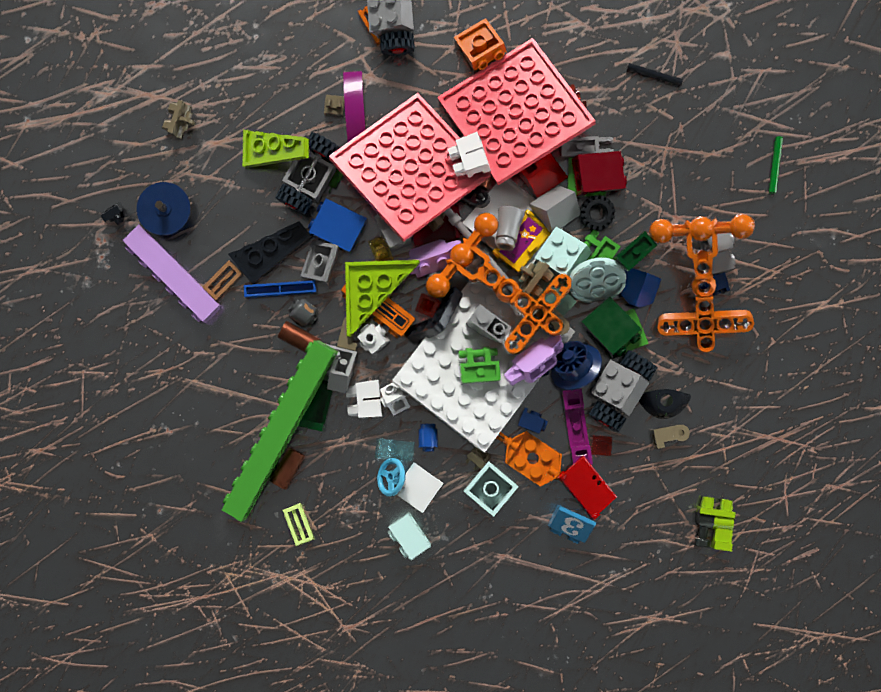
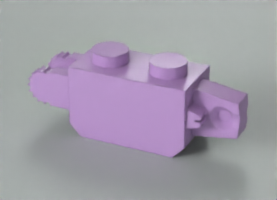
(431, 256)
(535, 360)

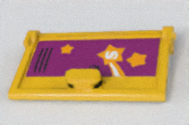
(530, 237)

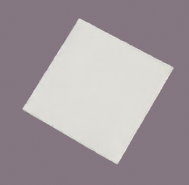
(419, 487)

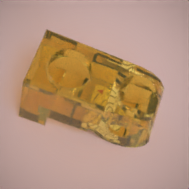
(380, 249)

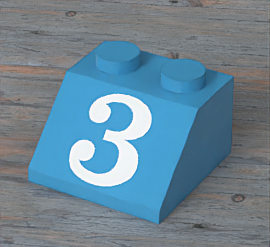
(571, 524)

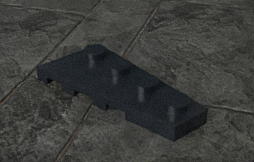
(265, 254)

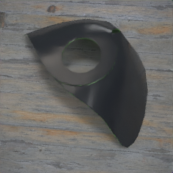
(651, 403)

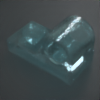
(394, 449)

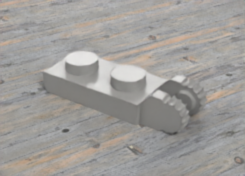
(584, 145)

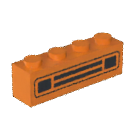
(392, 316)

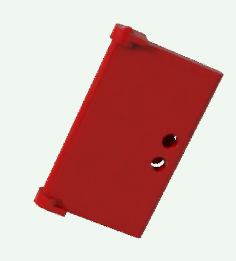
(582, 482)

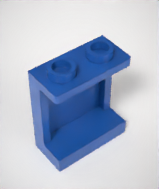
(337, 225)

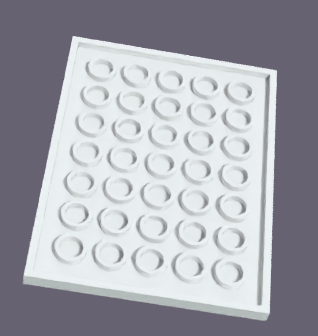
(433, 369)

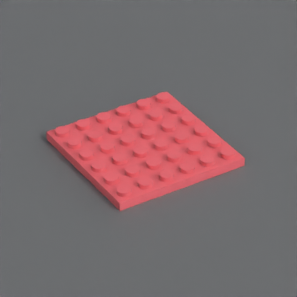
(517, 109)
(406, 167)

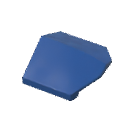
(640, 288)

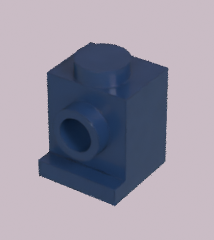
(721, 284)
(532, 421)

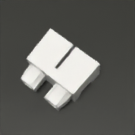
(472, 154)
(363, 391)

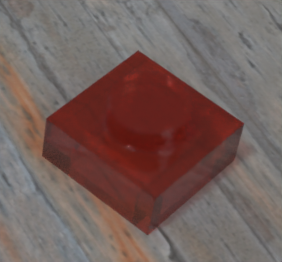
(601, 445)

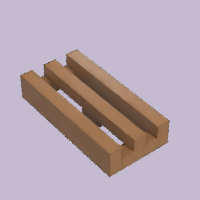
(234, 269)

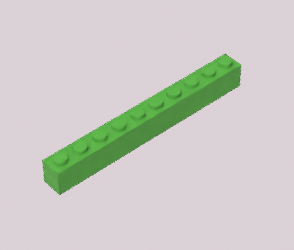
(279, 430)

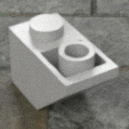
(488, 324)

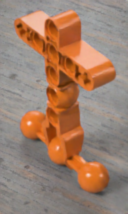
(702, 229)
(463, 255)

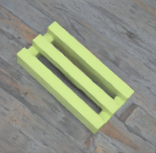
(305, 521)

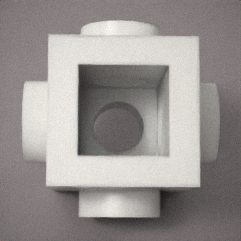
(378, 341)
(394, 398)

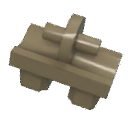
(180, 120)
(532, 276)

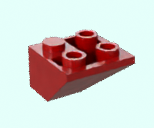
(543, 175)

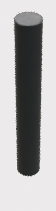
(654, 74)

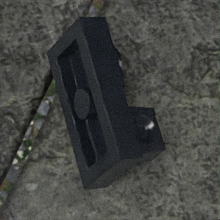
(113, 213)

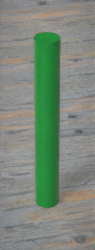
(775, 164)

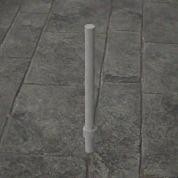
(455, 220)

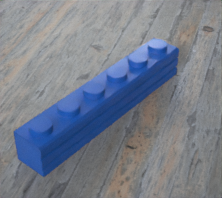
(280, 289)

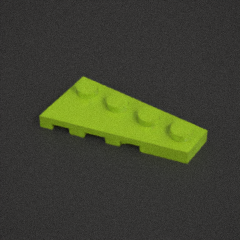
(272, 148)

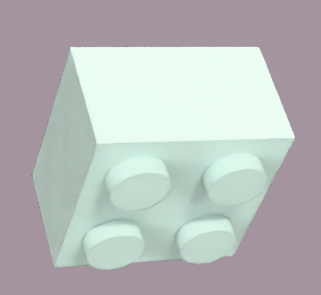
(563, 252)
(490, 488)
(409, 535)

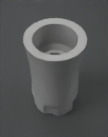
(508, 227)

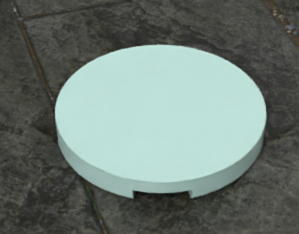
(597, 280)

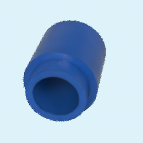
(428, 437)

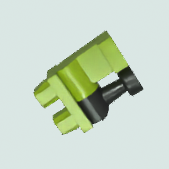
(719, 520)

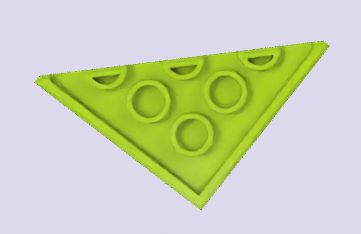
(370, 285)

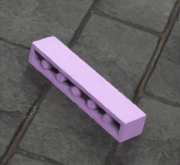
(172, 274)

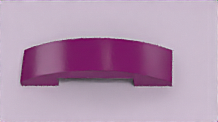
(354, 104)
(576, 425)

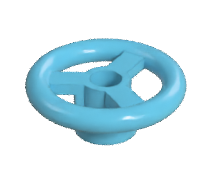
(394, 477)

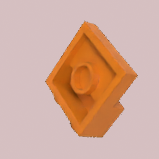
(480, 45)

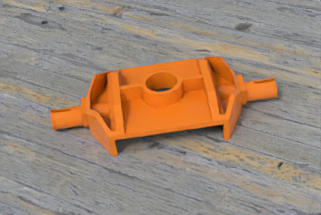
(517, 451)

